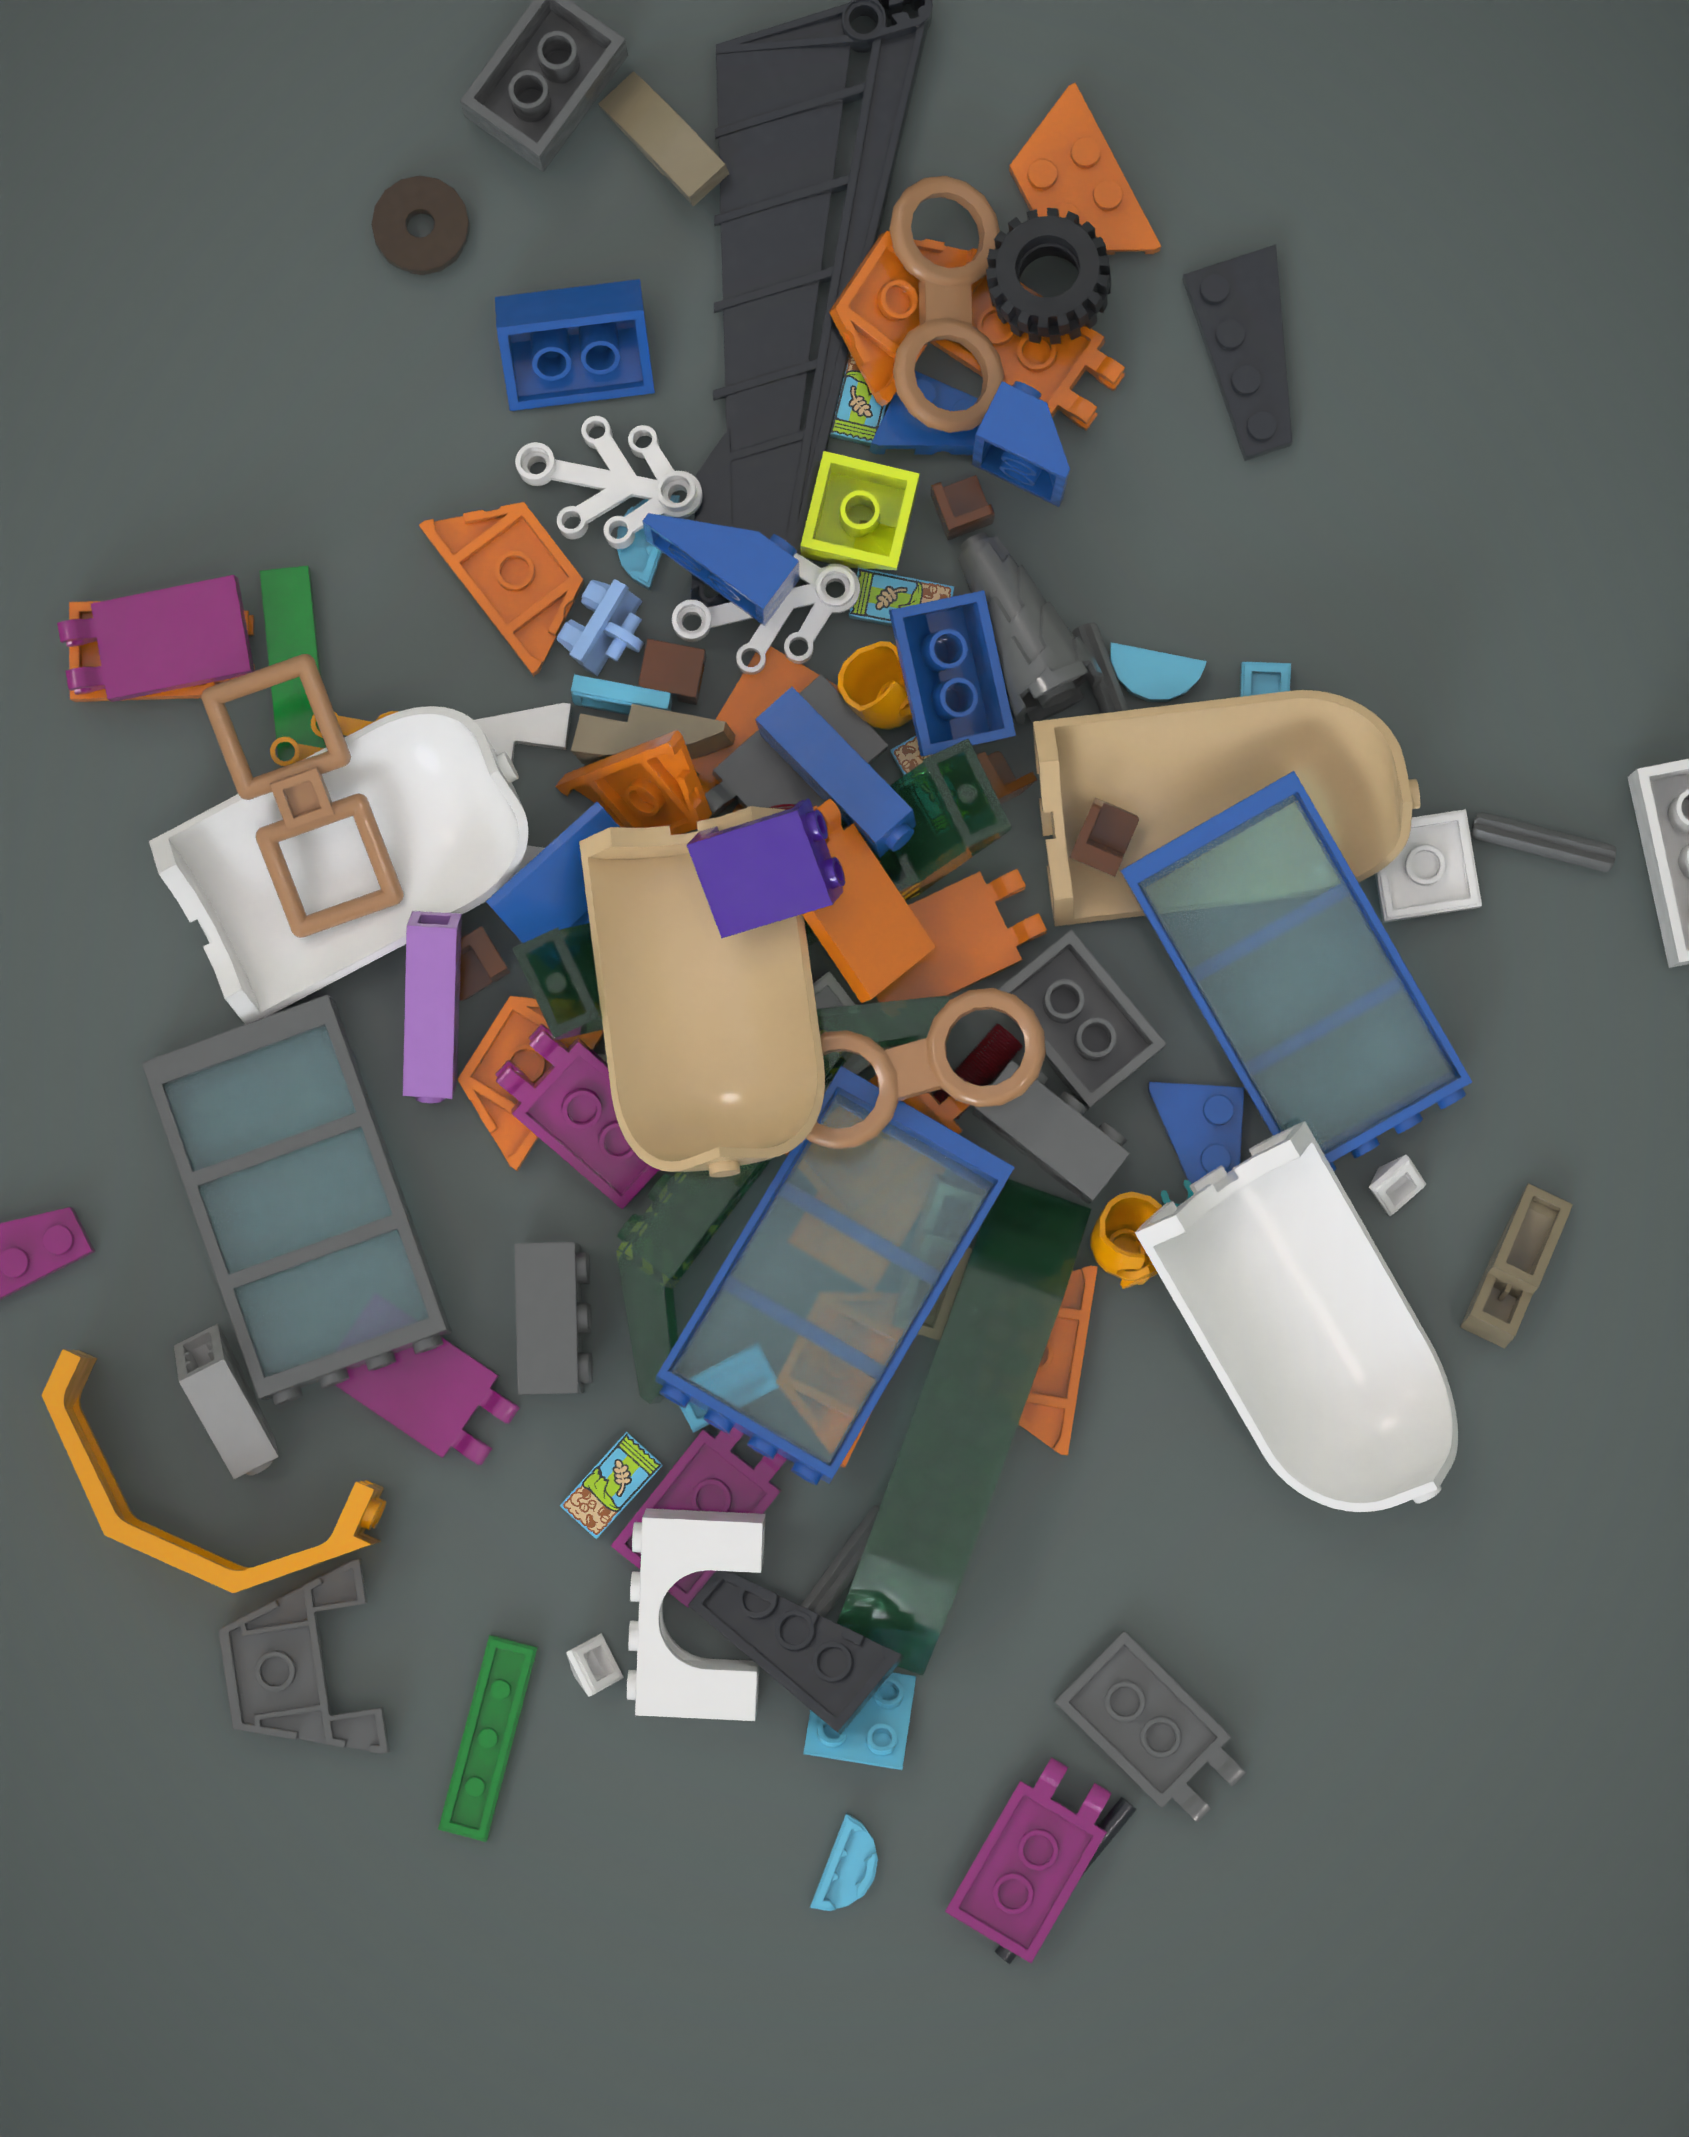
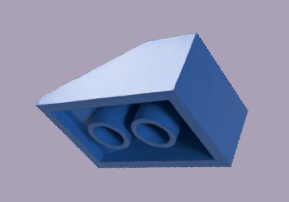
(733, 561)

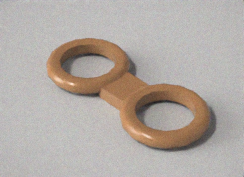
(944, 303)
(924, 1066)

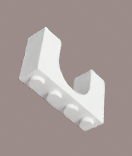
(668, 1677)

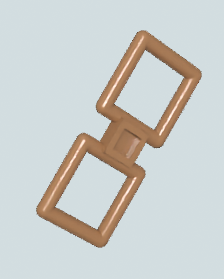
(302, 795)

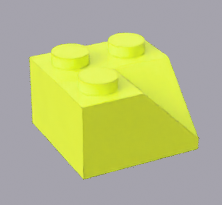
(859, 513)

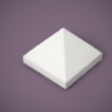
(1396, 1184)
(594, 1665)

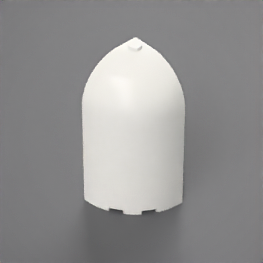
(445, 824)
(1308, 1328)

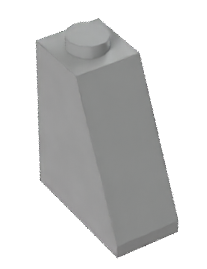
(225, 1402)

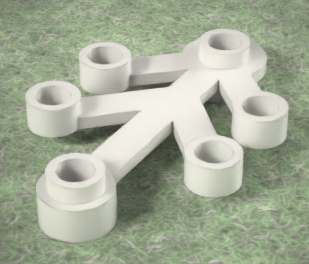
(616, 484)
(800, 596)

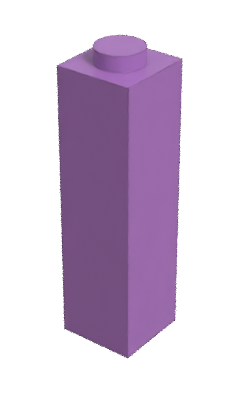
(432, 1005)

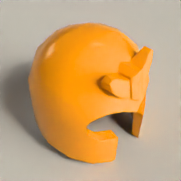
(875, 686)
(1115, 1239)

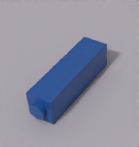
(837, 772)

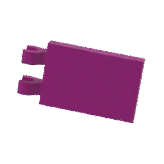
(162, 640)
(576, 1115)
(433, 1397)
(707, 1479)
(1030, 1864)

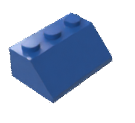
(574, 345)
(1022, 443)
(952, 672)
(552, 885)

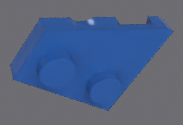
(904, 431)
(1201, 1124)

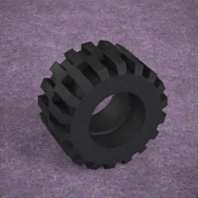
(1041, 238)

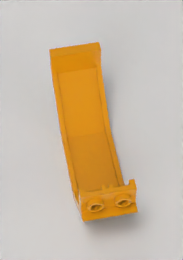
(118, 1522)

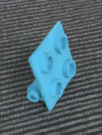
(875, 1734)

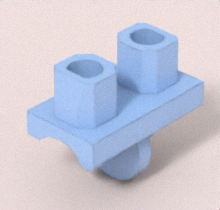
(608, 629)

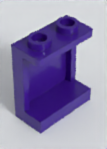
(767, 869)

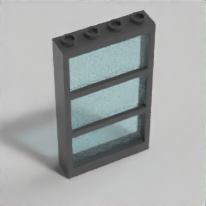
(297, 1200)

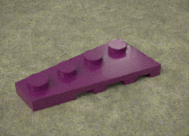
(38, 1247)

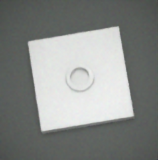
(1432, 871)

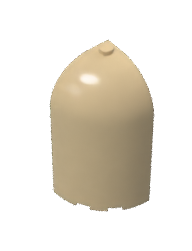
(1201, 758)
(701, 1031)

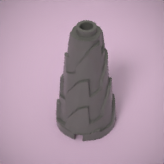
(1035, 647)

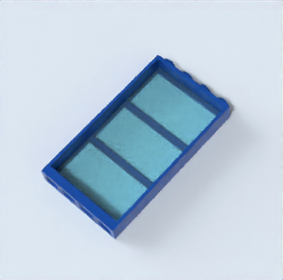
(1297, 973)
(832, 1282)

